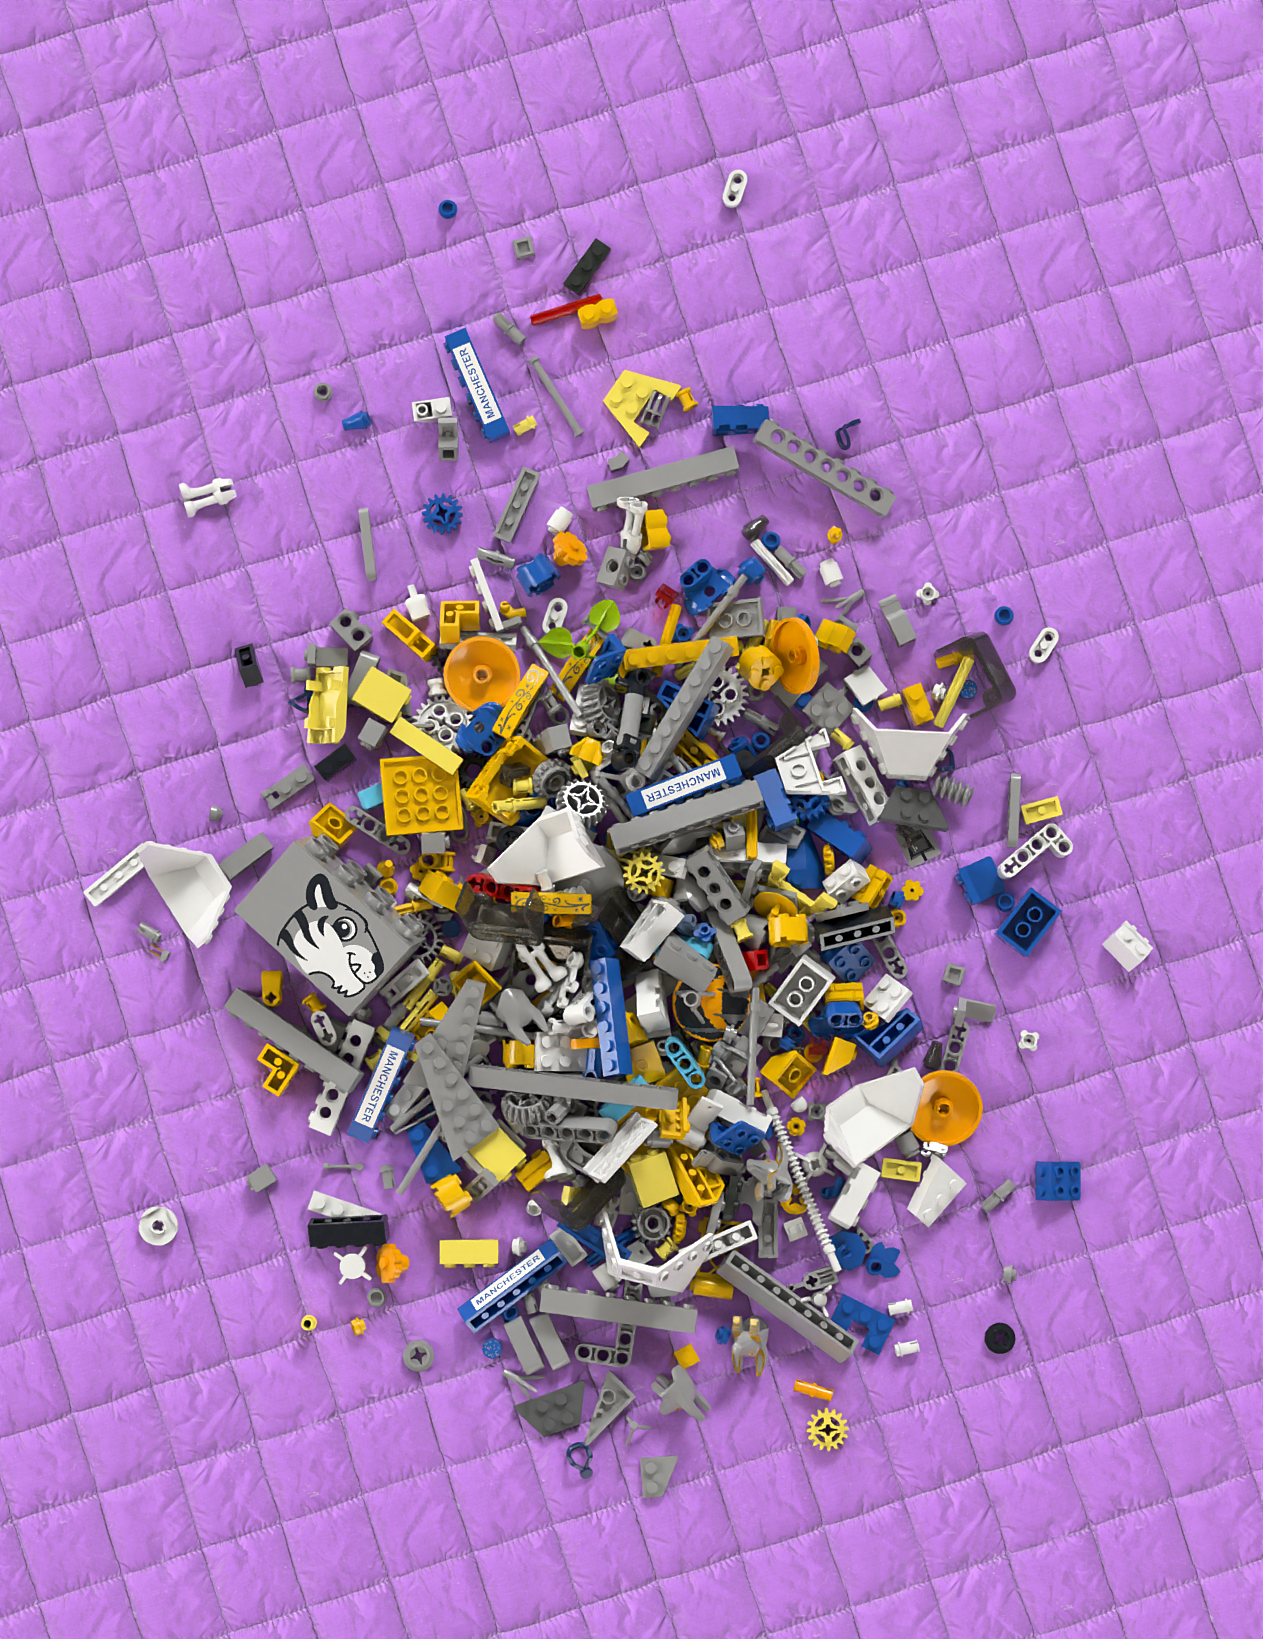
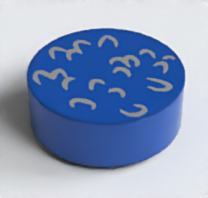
(968, 690)
(492, 1348)

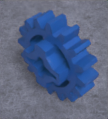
(449, 511)
(812, 807)

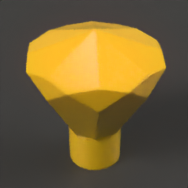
(386, 868)

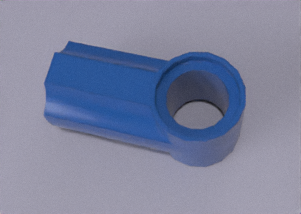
(593, 1064)

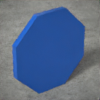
(849, 1249)

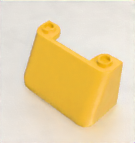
(487, 786)

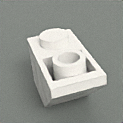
(431, 410)

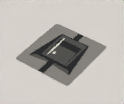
(922, 850)

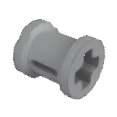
(300, 674)

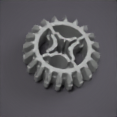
(601, 703)
(592, 809)
(431, 950)
(525, 1107)

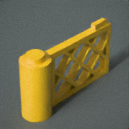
(712, 1284)

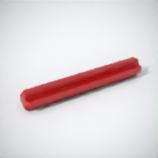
(563, 310)

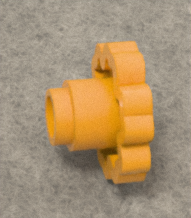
(569, 549)
(390, 1263)

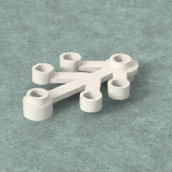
(574, 962)

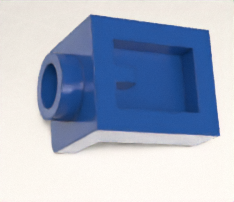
(741, 743)

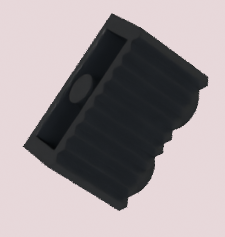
(335, 762)

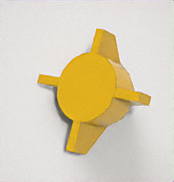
(589, 750)

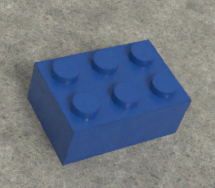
(1027, 922)

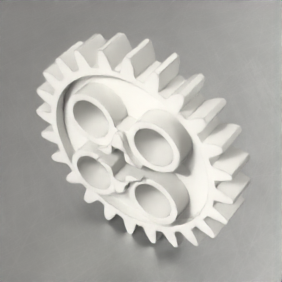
(730, 707)
(451, 712)

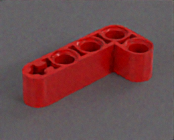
(502, 890)

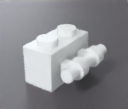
(1128, 946)

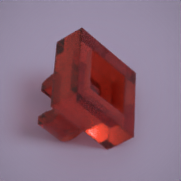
(667, 594)
(817, 1049)

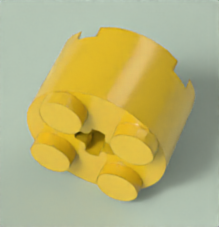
(760, 667)
(788, 930)
(518, 1053)
(451, 1195)

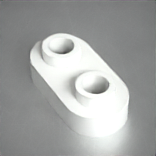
(734, 189)
(553, 616)
(1043, 646)

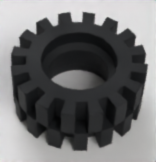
(469, 760)

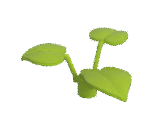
(559, 639)

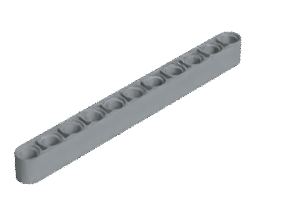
(573, 1087)

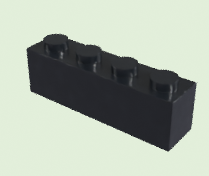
(854, 928)
(348, 1231)

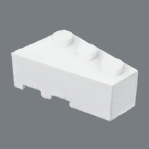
(651, 929)
(651, 1001)
(736, 1111)
(935, 1192)
(854, 1196)

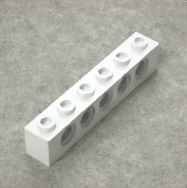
(328, 1125)

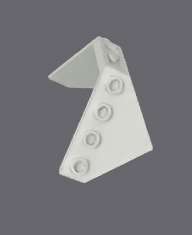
(906, 752)
(550, 843)
(189, 885)
(872, 1115)
(671, 1276)

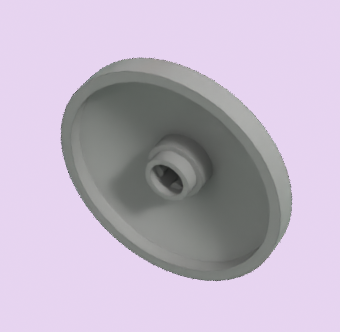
(598, 880)

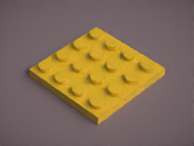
(419, 796)

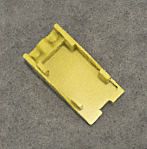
(327, 705)

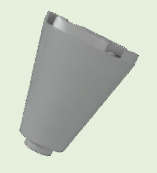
(759, 927)

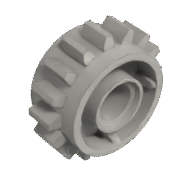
(550, 777)
(660, 1227)

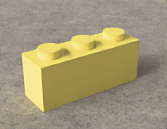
(469, 1252)

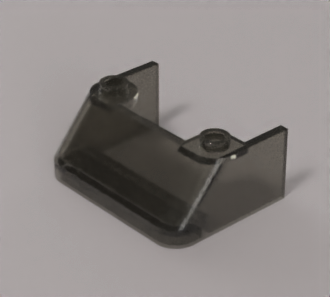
(1002, 685)
(793, 736)
(618, 916)
(502, 921)
(559, 944)
(585, 1203)

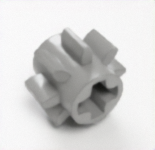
(736, 1089)

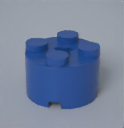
(537, 575)

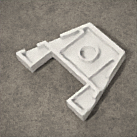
(800, 772)

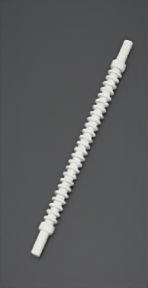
(828, 1248)

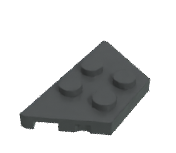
(913, 809)
(554, 1409)

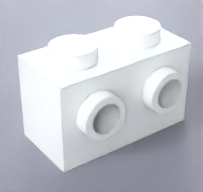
(846, 881)

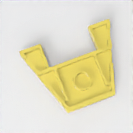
(631, 395)
(805, 904)

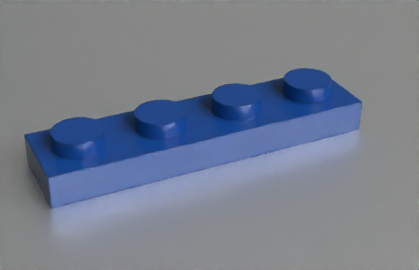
(593, 1239)

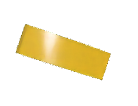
(410, 635)

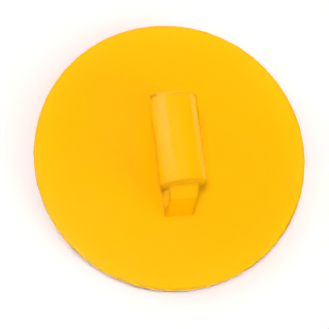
(771, 904)

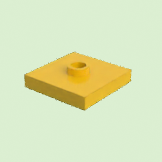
(646, 1062)

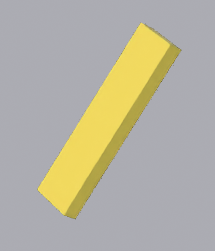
(426, 746)

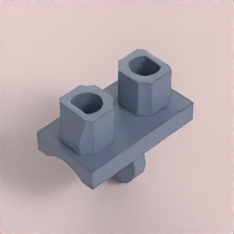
(687, 925)

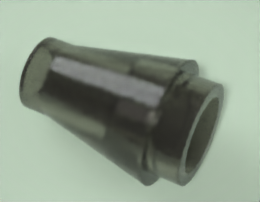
(754, 528)
(933, 1056)

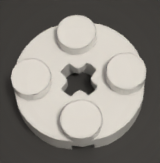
(169, 1228)

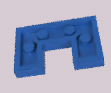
(877, 1322)

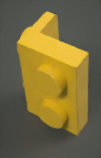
(674, 1122)

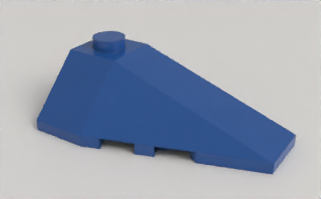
(805, 864)

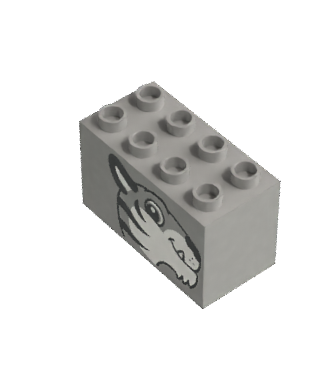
(331, 922)

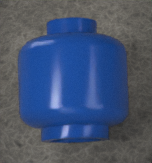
(752, 570)

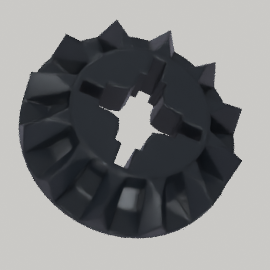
(502, 838)
(1009, 1338)

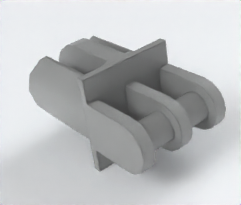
(650, 422)

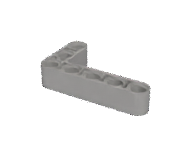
(619, 1347)

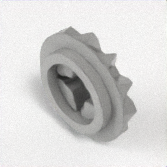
(410, 1351)

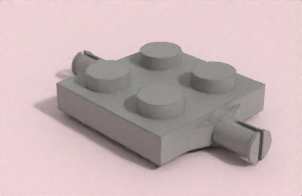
(827, 708)

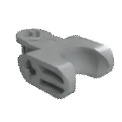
(747, 1196)

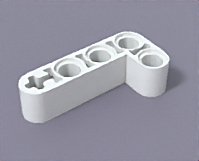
(1030, 853)

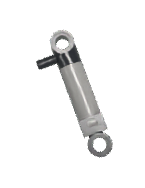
(627, 741)

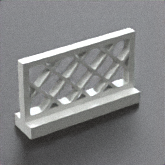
(623, 1144)

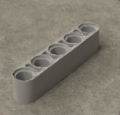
(728, 953)
(574, 1129)

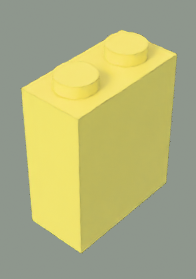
(382, 695)
(499, 1154)
(651, 1177)

